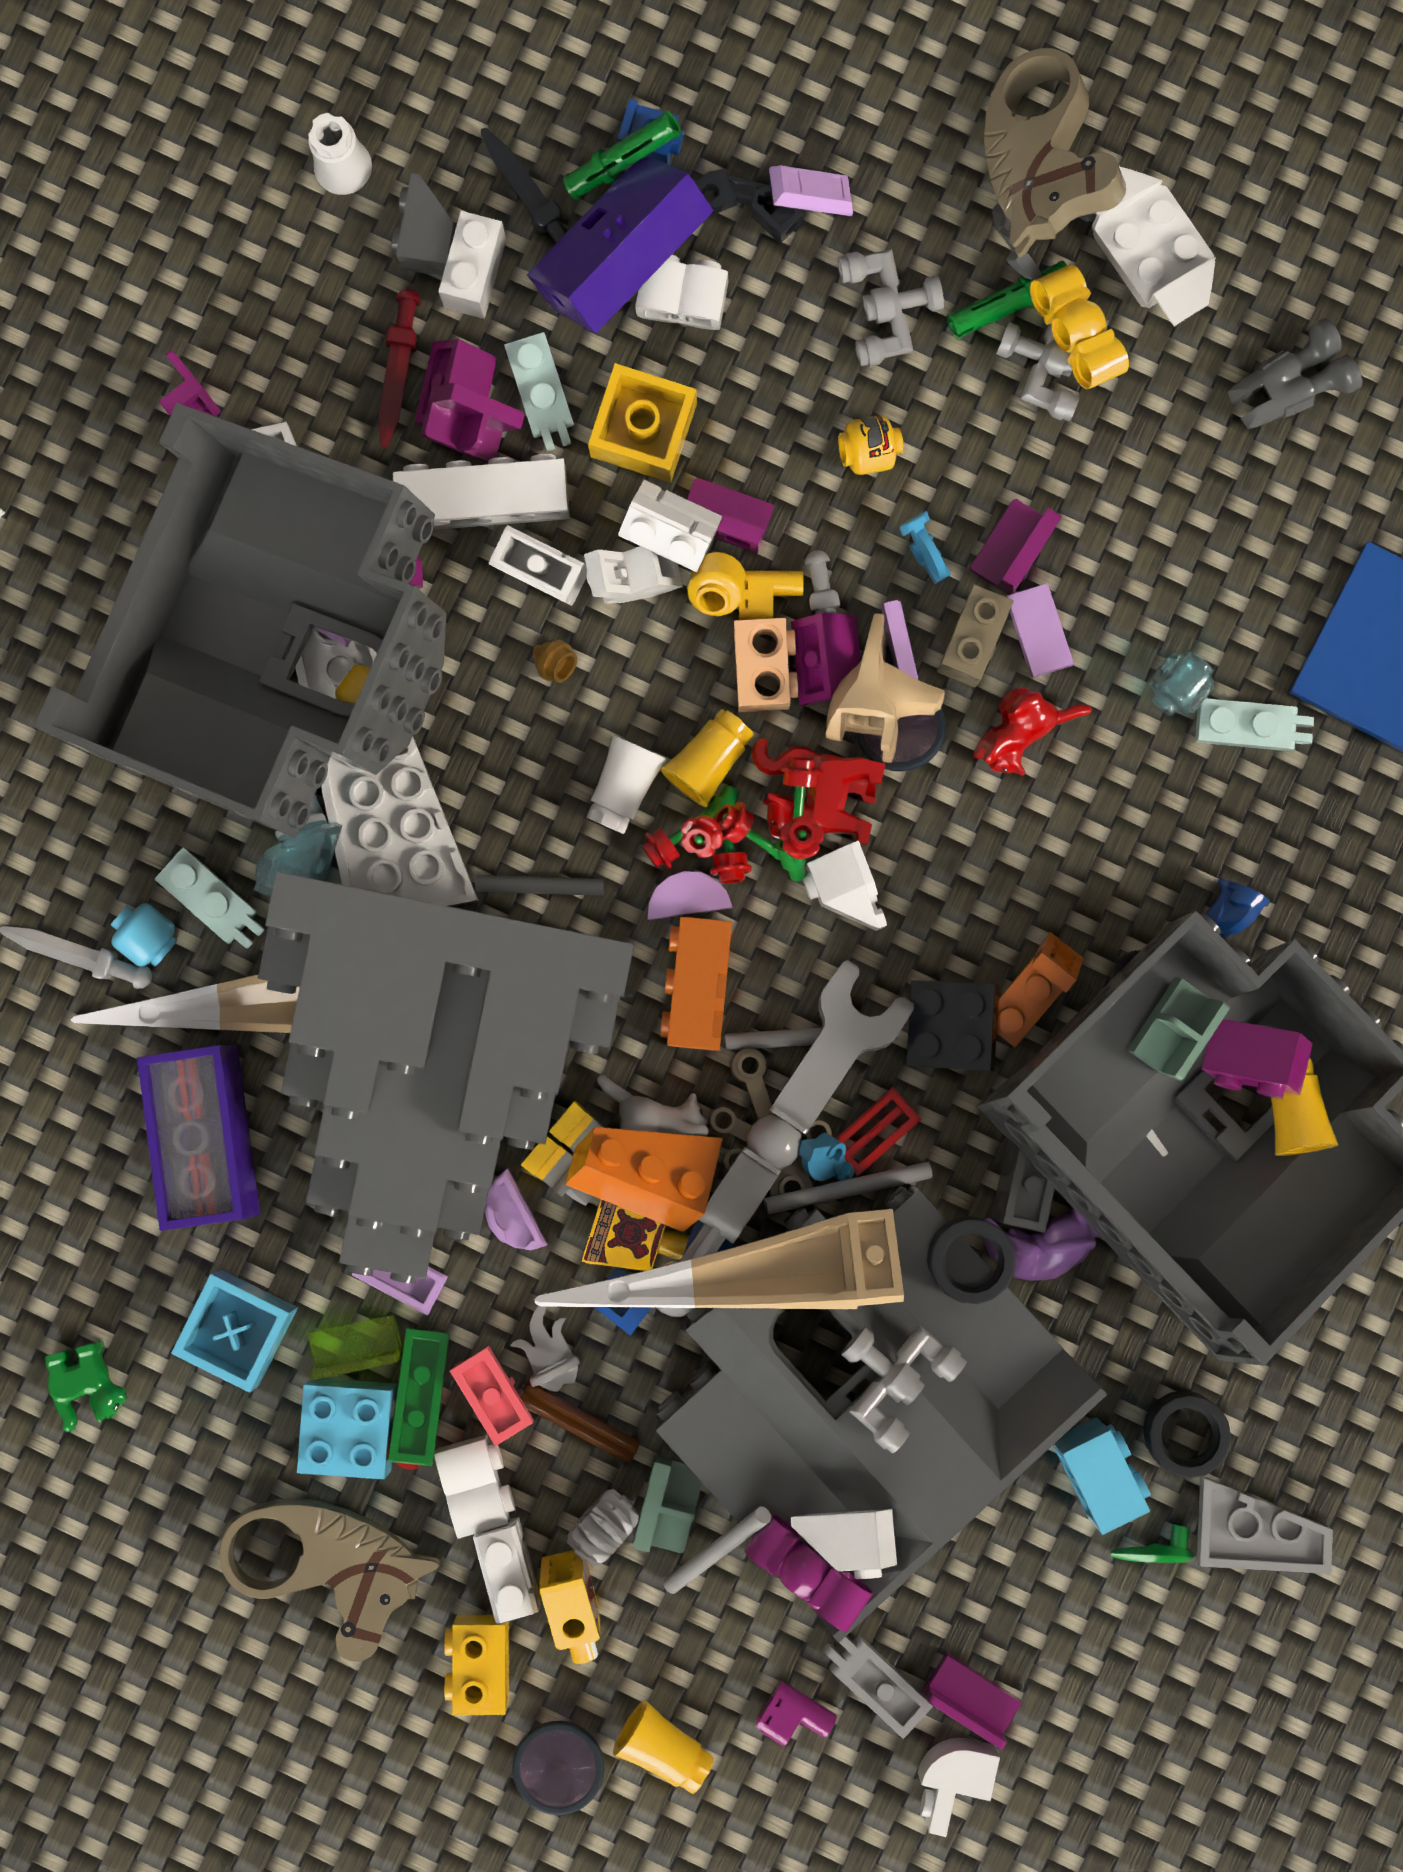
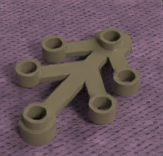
(761, 1106)

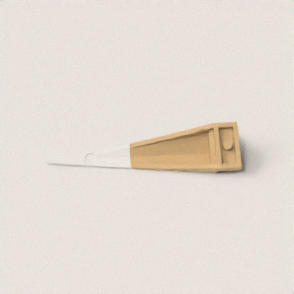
(229, 1005)
(818, 1266)

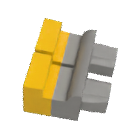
(553, 1160)

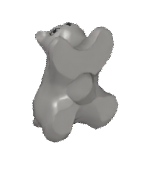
(647, 1115)

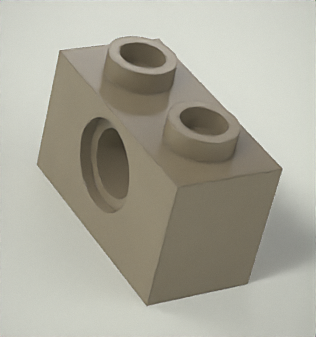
(975, 636)

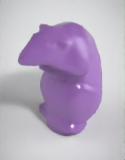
(1051, 1253)

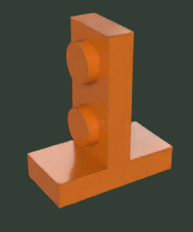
(1036, 988)

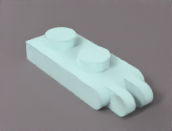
(540, 388)
(1251, 725)
(209, 898)

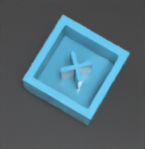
(234, 1330)
(346, 1428)
(1100, 1475)

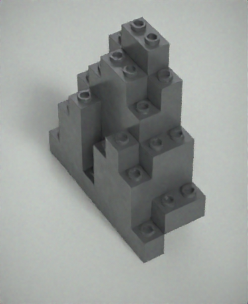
(427, 1049)

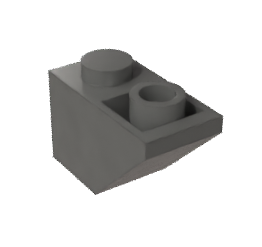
(425, 230)

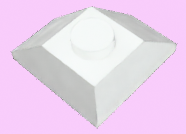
(845, 886)

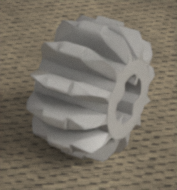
(603, 1527)

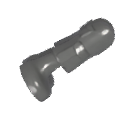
(1286, 387)

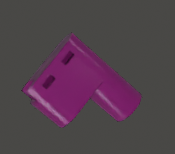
(787, 1709)

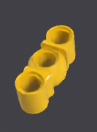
(1079, 326)

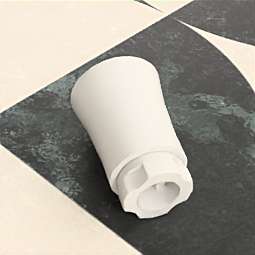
(339, 158)
(623, 784)

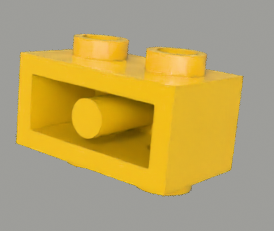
(478, 1665)

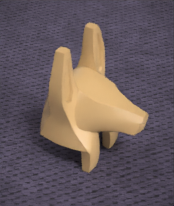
(878, 695)

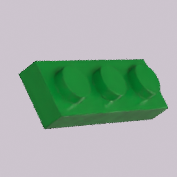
(419, 1397)

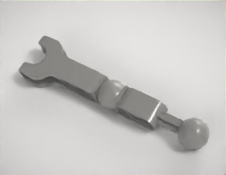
(776, 1138)

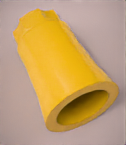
(708, 757)
(1302, 1119)
(662, 1749)

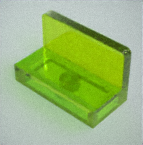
(355, 1346)

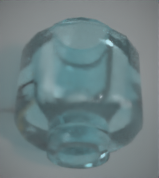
(1181, 683)

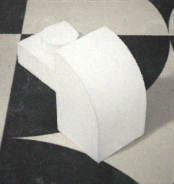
(630, 574)
(952, 1768)

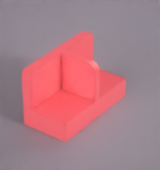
(492, 1395)

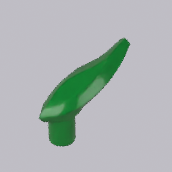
(1175, 1553)

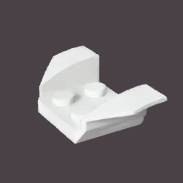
(1156, 248)

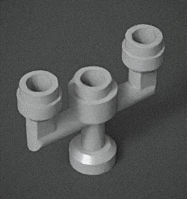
(886, 303)
(1052, 361)
(897, 1379)

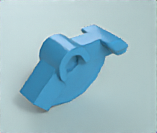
(924, 548)
(825, 1158)

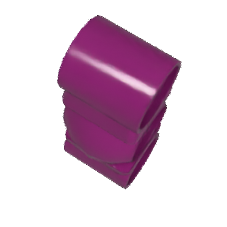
(807, 1574)

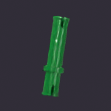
(607, 164)
(994, 306)

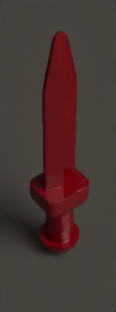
(401, 341)

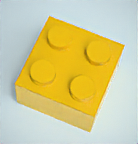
(642, 423)

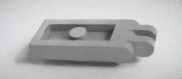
(878, 1684)

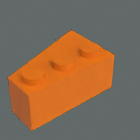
(697, 983)
(647, 1172)

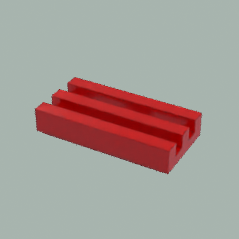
(902, 1106)

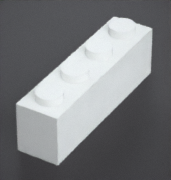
(491, 492)

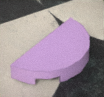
(898, 638)
(687, 894)
(511, 1216)

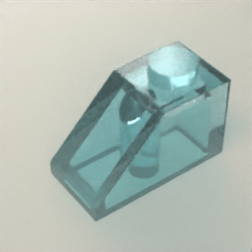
(303, 856)

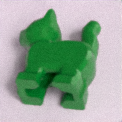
(90, 1377)

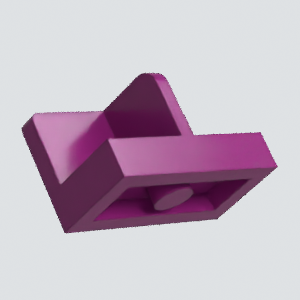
(468, 421)

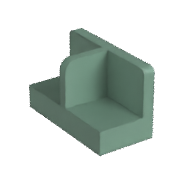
(1178, 1029)
(667, 1506)

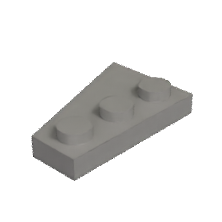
(1257, 1535)

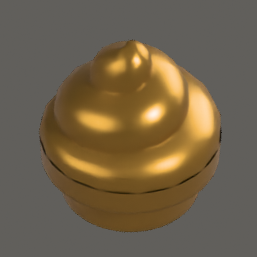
(555, 661)

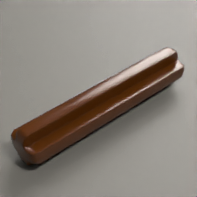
(580, 1423)

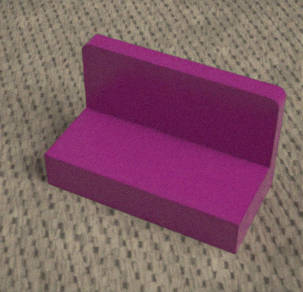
(456, 363)
(189, 392)
(743, 516)
(1014, 545)
(824, 654)
(971, 1699)

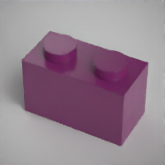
(1257, 1057)

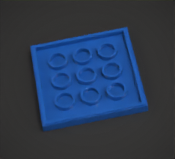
(1358, 653)

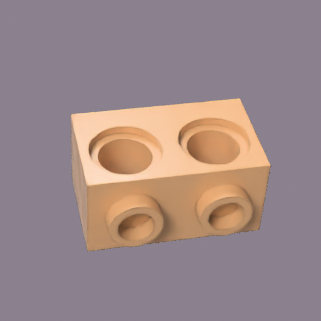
(755, 665)

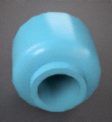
(143, 934)

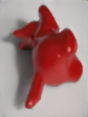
(1024, 721)

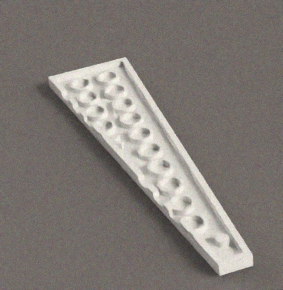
(391, 821)

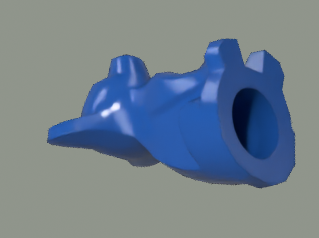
(1236, 907)

